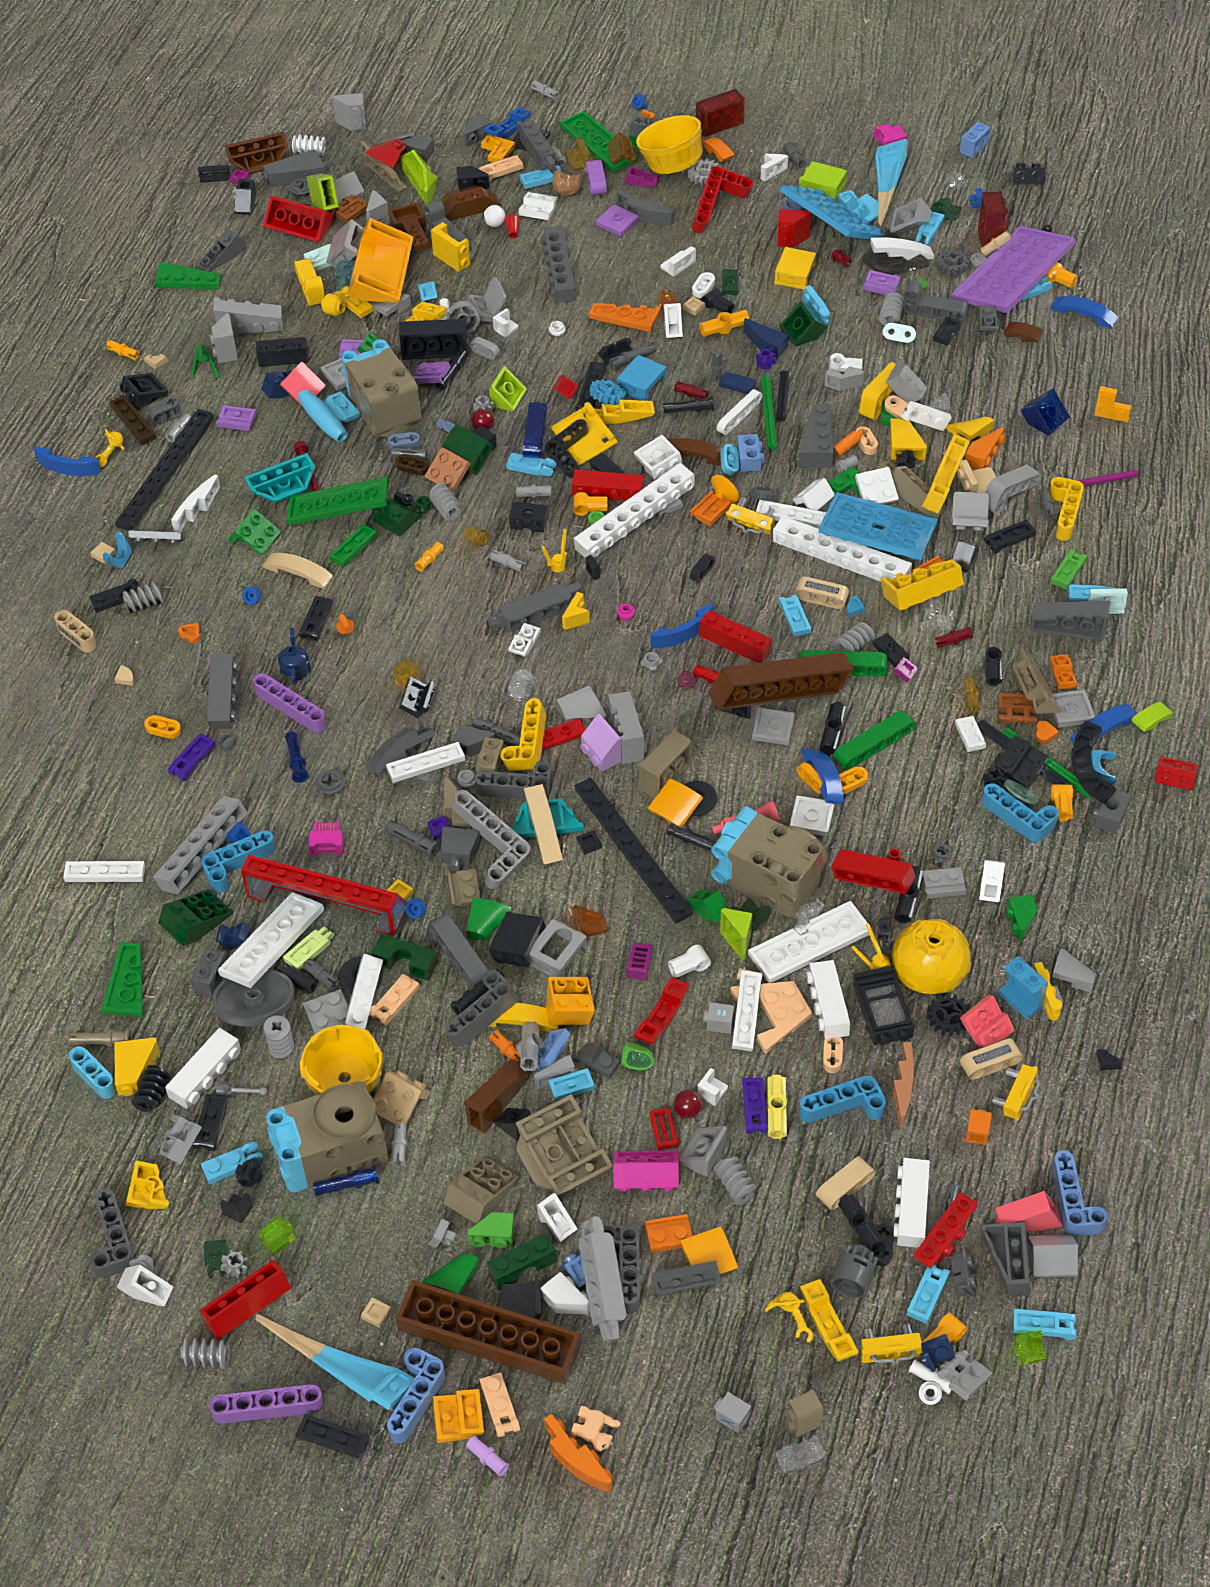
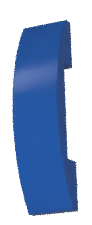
(508, 126)
(1086, 307)
(82, 467)
(665, 638)
(1112, 719)
(832, 787)

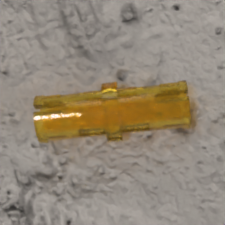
(971, 694)

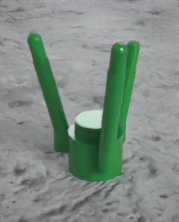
(202, 355)

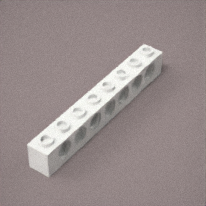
(634, 511)
(837, 551)

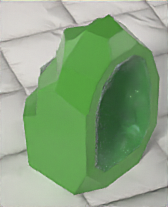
(636, 1057)

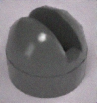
(226, 743)

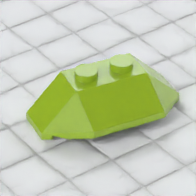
(419, 175)

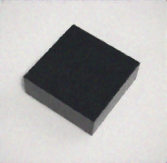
(592, 567)
(589, 842)

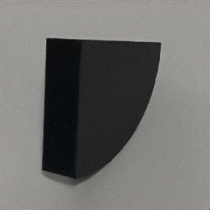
(1107, 1061)

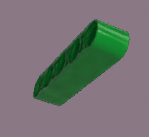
(864, 663)
(874, 740)

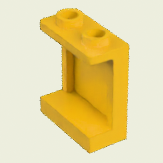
(448, 249)
(794, 268)

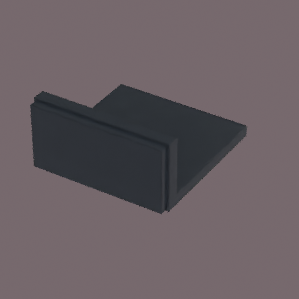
(522, 1298)

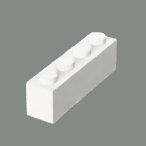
(828, 999)
(203, 1068)
(913, 1202)

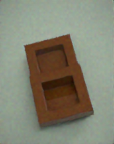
(1026, 331)

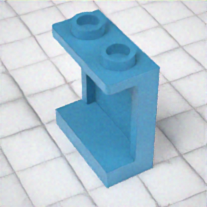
(641, 377)
(1024, 988)

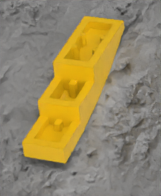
(624, 412)

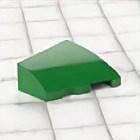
(485, 918)
(454, 1274)

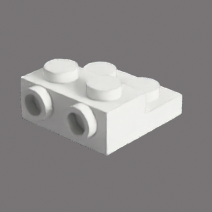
(658, 457)

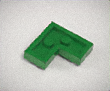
(845, 481)

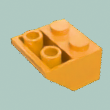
(569, 1001)

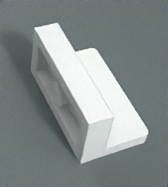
(679, 261)
(815, 494)

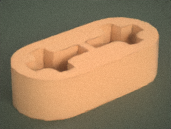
(869, 439)
(837, 1054)

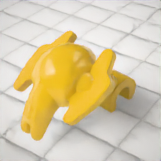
(115, 440)
(790, 1303)

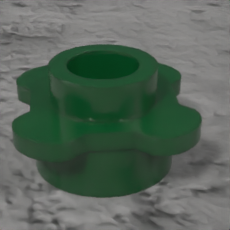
(423, 504)

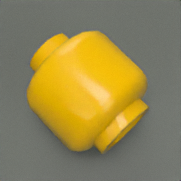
(333, 304)

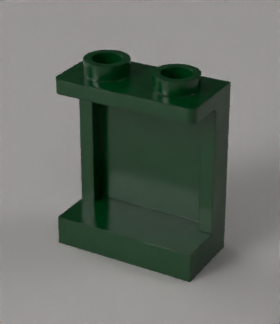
(468, 446)

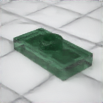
(729, 282)

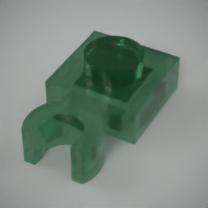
(213, 1255)

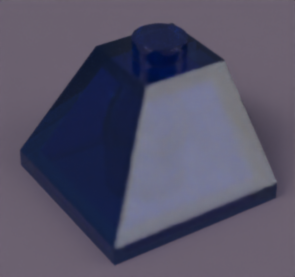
(1045, 412)

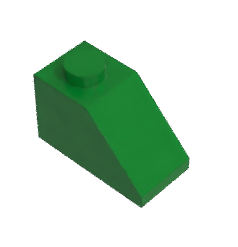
(707, 904)

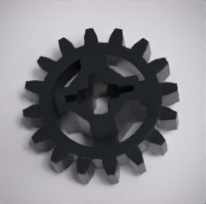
(946, 1014)

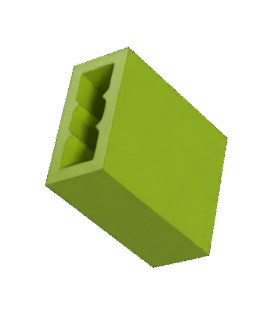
(824, 177)
(322, 191)

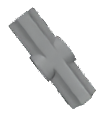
(529, 1046)

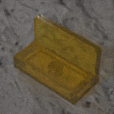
(578, 156)

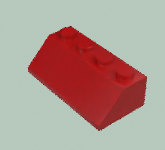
(297, 219)

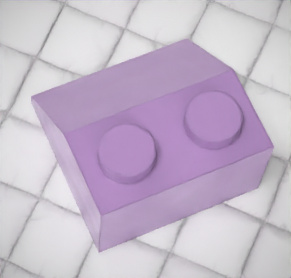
(601, 744)

